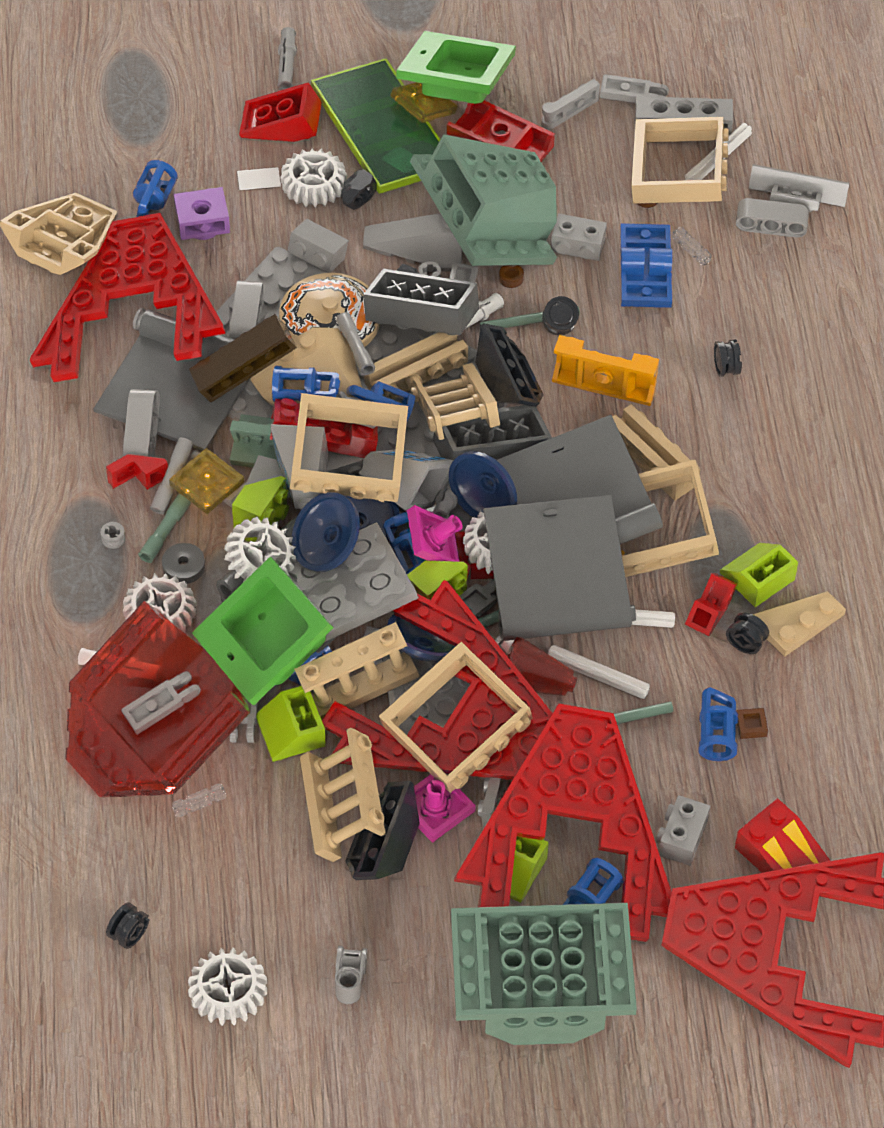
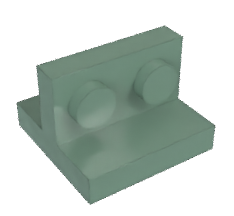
(251, 439)

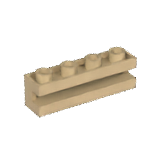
(424, 359)
(650, 447)

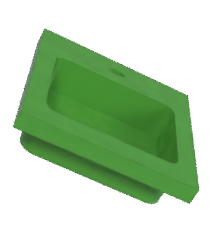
(455, 66)
(266, 629)

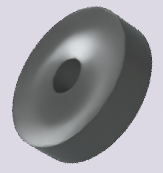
(183, 553)

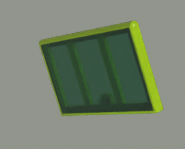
(375, 124)

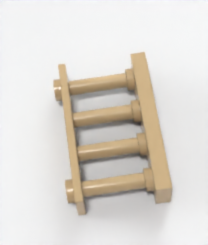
(473, 388)
(365, 685)
(320, 792)

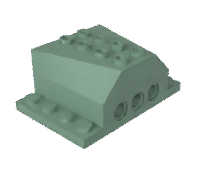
(492, 200)
(543, 970)

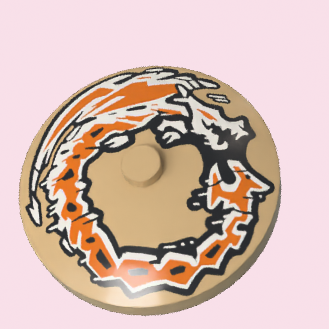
(321, 299)

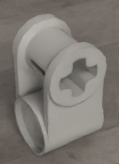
(350, 970)

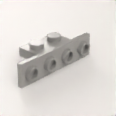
(798, 187)

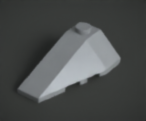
(416, 240)

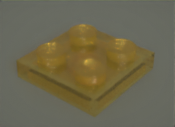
(422, 106)
(206, 481)

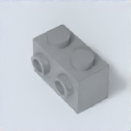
(582, 239)
(318, 246)
(684, 830)

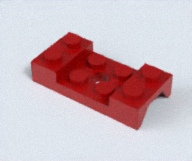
(484, 119)
(341, 436)

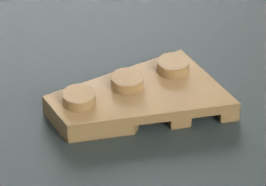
(800, 620)

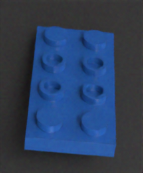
(646, 265)

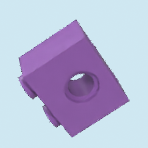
(201, 213)

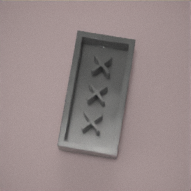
(421, 302)
(518, 430)

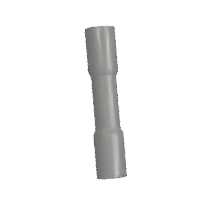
(360, 355)
(177, 461)

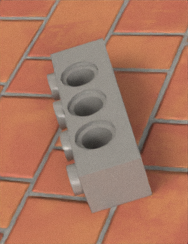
(676, 107)

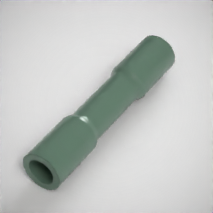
(157, 540)

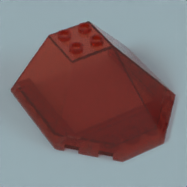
(166, 754)

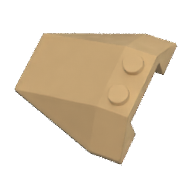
(59, 232)
(317, 348)

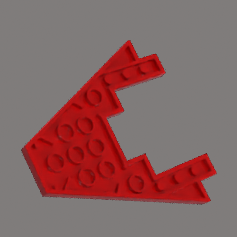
(133, 260)
(475, 716)
(581, 774)
(736, 934)

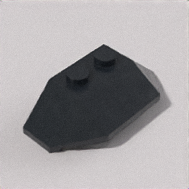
(506, 368)
(384, 855)

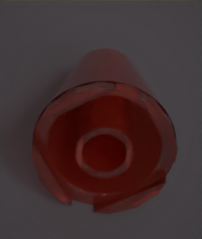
(540, 669)

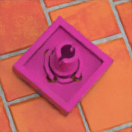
(433, 535)
(436, 806)

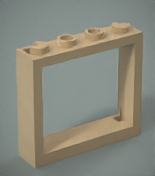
(679, 130)
(351, 412)
(681, 551)
(428, 686)

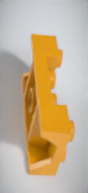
(624, 379)

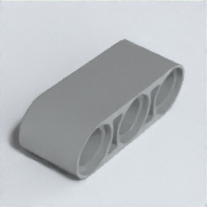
(772, 217)
(246, 307)
(141, 422)

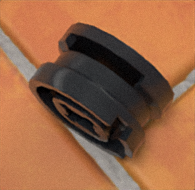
(560, 315)
(727, 357)
(747, 633)
(127, 925)

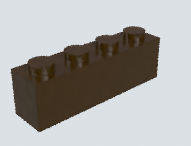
(242, 358)

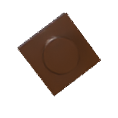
(752, 723)

